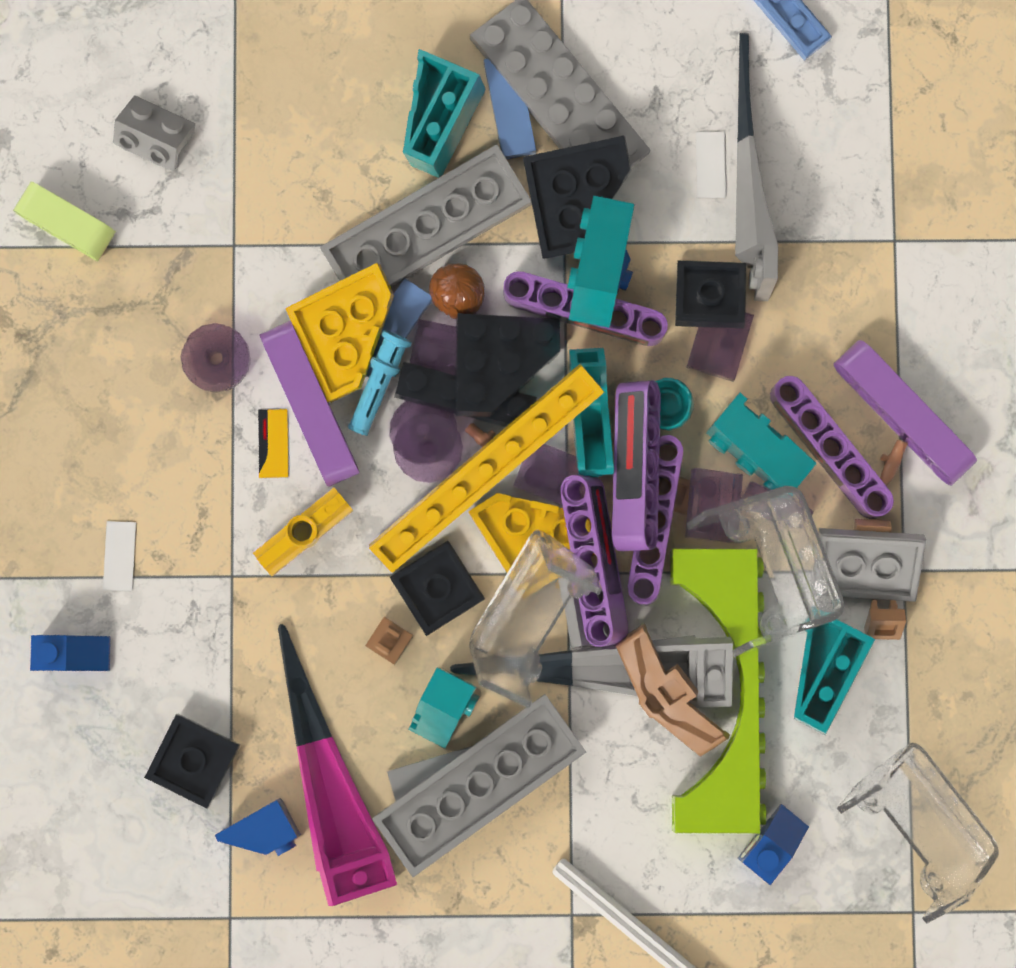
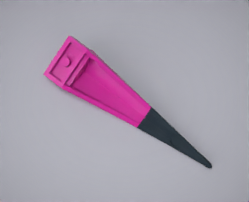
(342, 832)

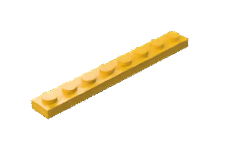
(486, 468)

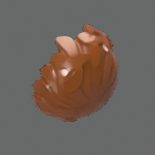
(457, 289)

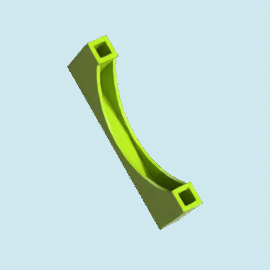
(730, 791)

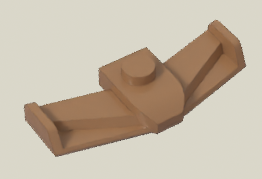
(667, 694)

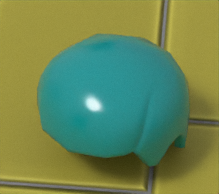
(676, 403)

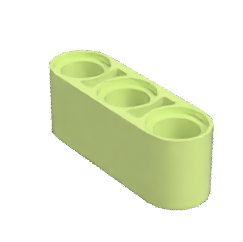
(64, 221)

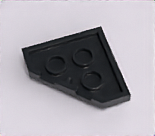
(564, 185)
(499, 358)

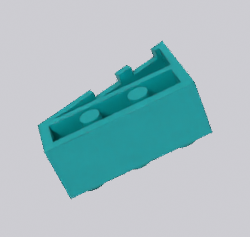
(439, 112)
(601, 260)
(759, 446)
(828, 671)
(442, 707)

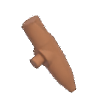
(480, 436)
(892, 461)

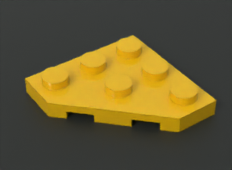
(343, 328)
(510, 521)

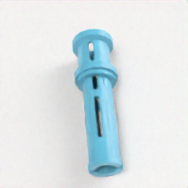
(384, 367)

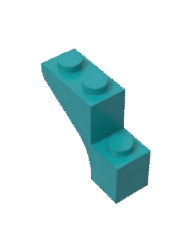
(592, 425)

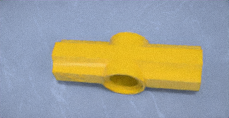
(285, 547)

